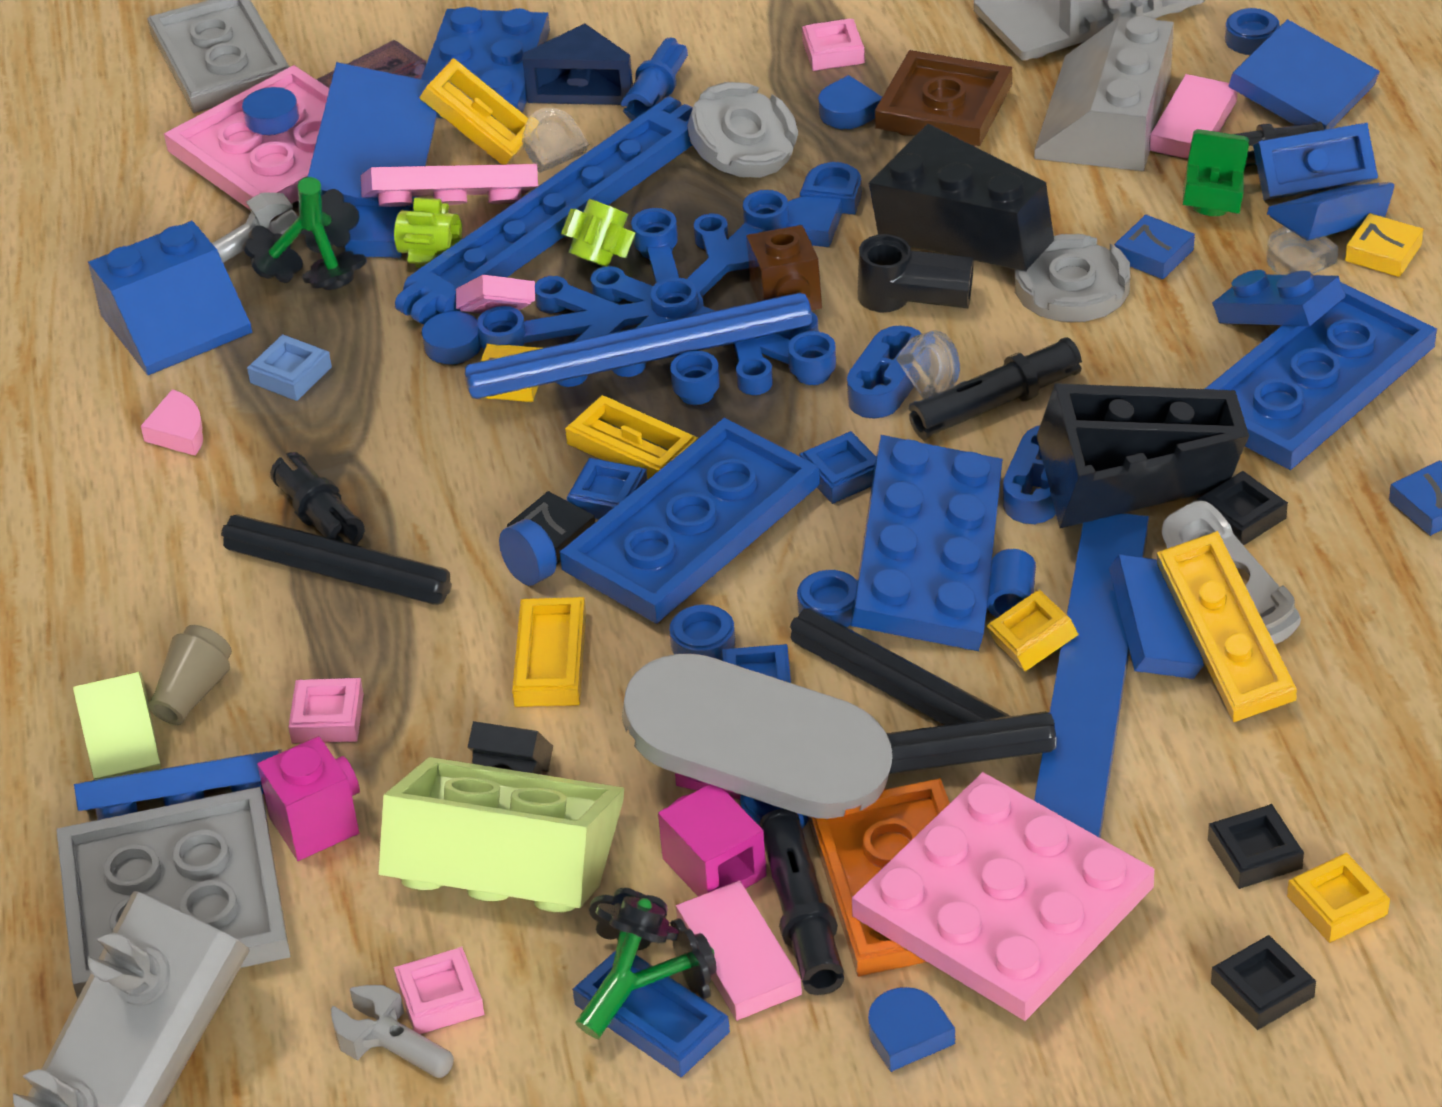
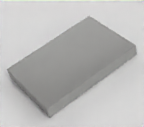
(216, 50)

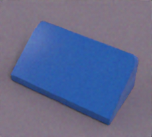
(1333, 209)

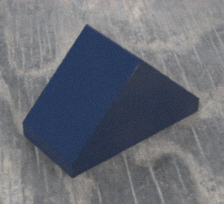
(577, 70)

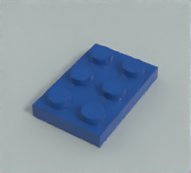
(490, 47)

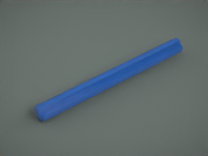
(637, 345)

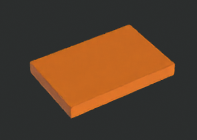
(858, 847)

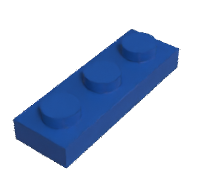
(175, 784)

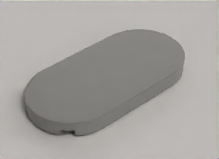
(756, 735)

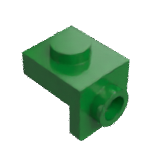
(1215, 172)

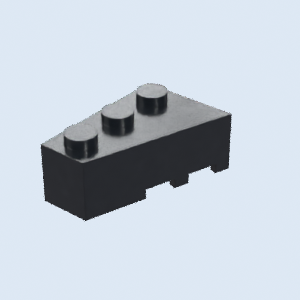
(962, 202)
(1136, 446)

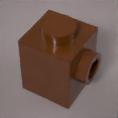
(784, 264)

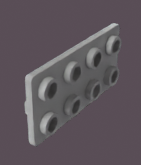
(1046, 26)

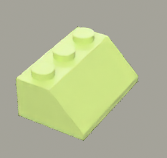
(498, 833)

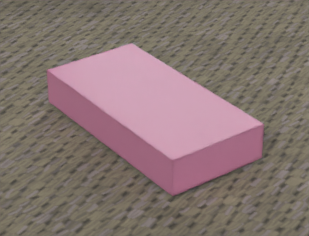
(1195, 105)
(749, 960)

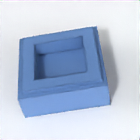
(289, 367)

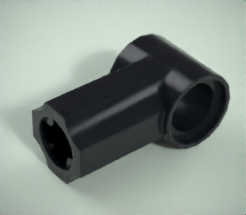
(896, 275)

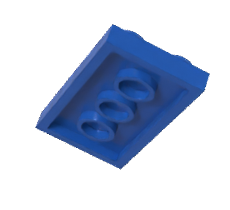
(1319, 376)
(689, 520)
(928, 543)

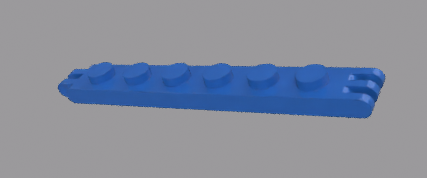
(539, 216)

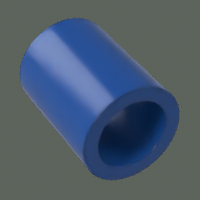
(1010, 580)

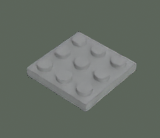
(193, 855)

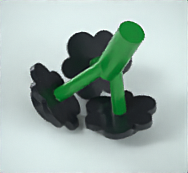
(325, 223)
(636, 923)

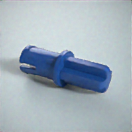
(655, 78)

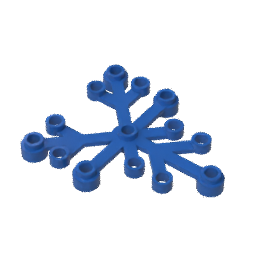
(693, 373)

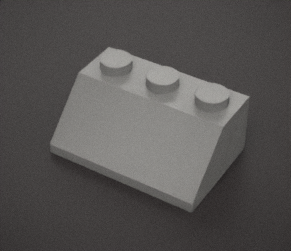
(1110, 96)

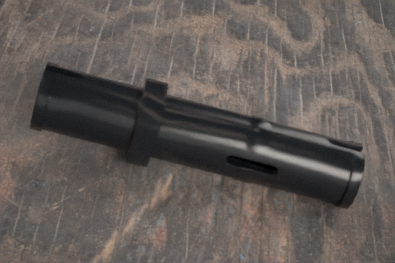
(1017, 378)
(806, 921)

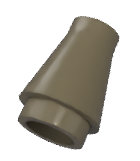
(191, 669)

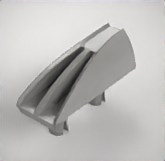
(138, 1011)

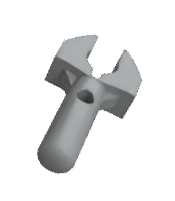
(263, 210)
(386, 1007)

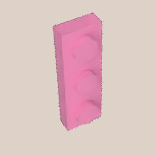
(449, 183)

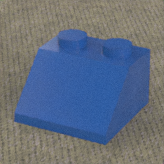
(168, 297)

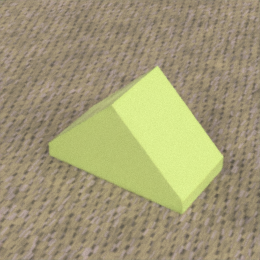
(117, 726)

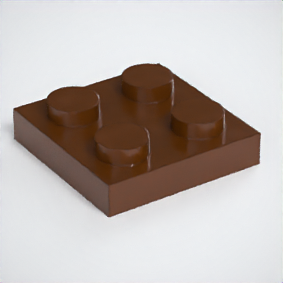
(946, 93)

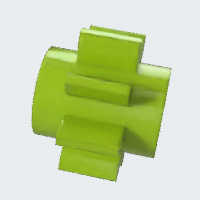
(426, 230)
(598, 233)

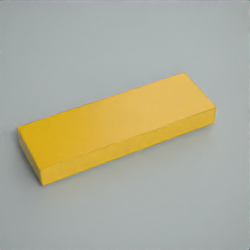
(1226, 627)

